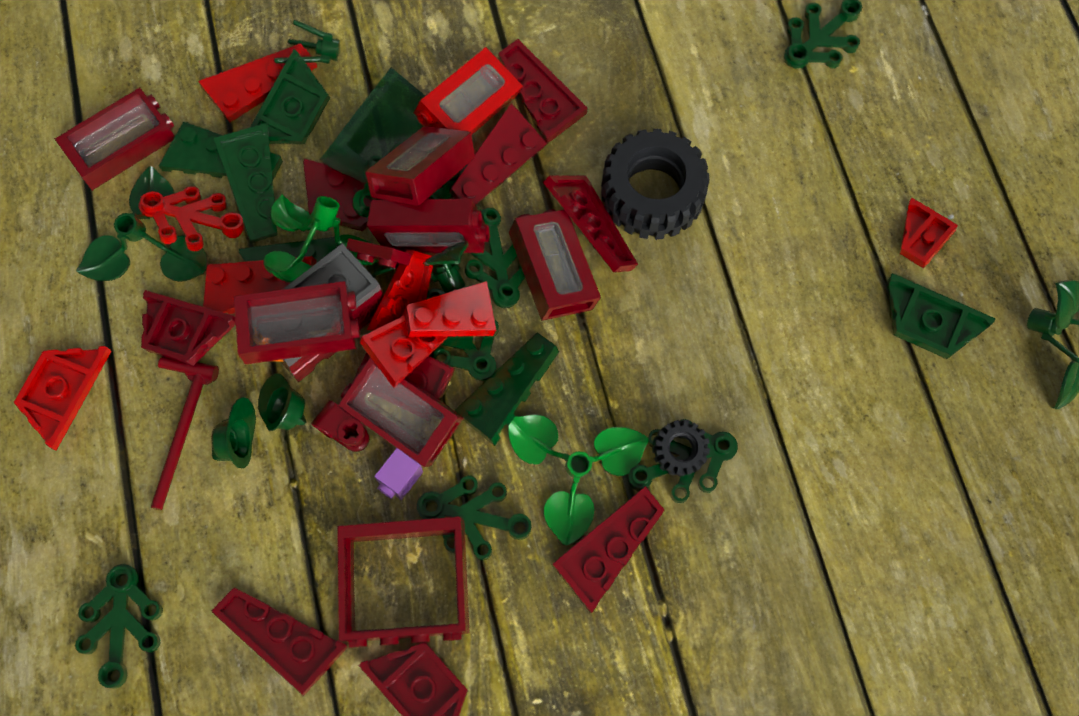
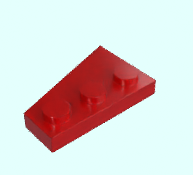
(407, 287)
(453, 314)

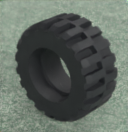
(661, 153)

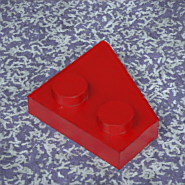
(924, 233)

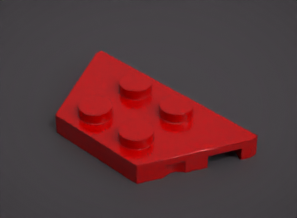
(59, 389)

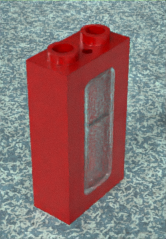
(469, 95)

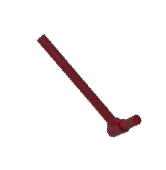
(198, 375)

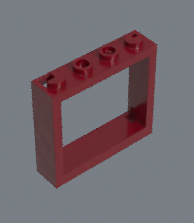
(396, 530)

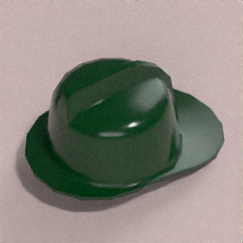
(280, 404)
(234, 436)

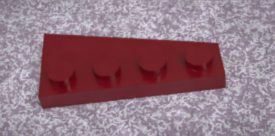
(591, 217)
(601, 554)
(285, 644)

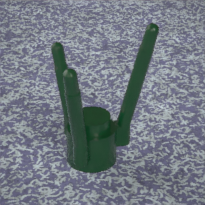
(326, 47)

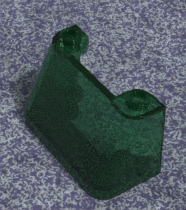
(376, 126)

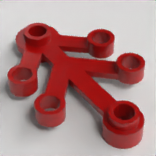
(156, 206)

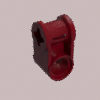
(339, 424)

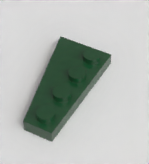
(196, 152)
(249, 174)
(499, 396)

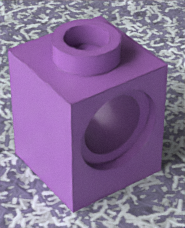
(398, 475)

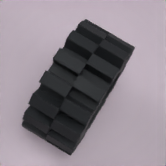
(696, 438)

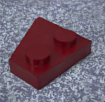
(386, 255)

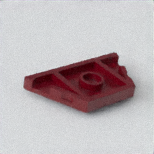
(328, 182)
(181, 328)
(417, 682)

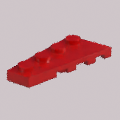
(248, 84)
(396, 352)

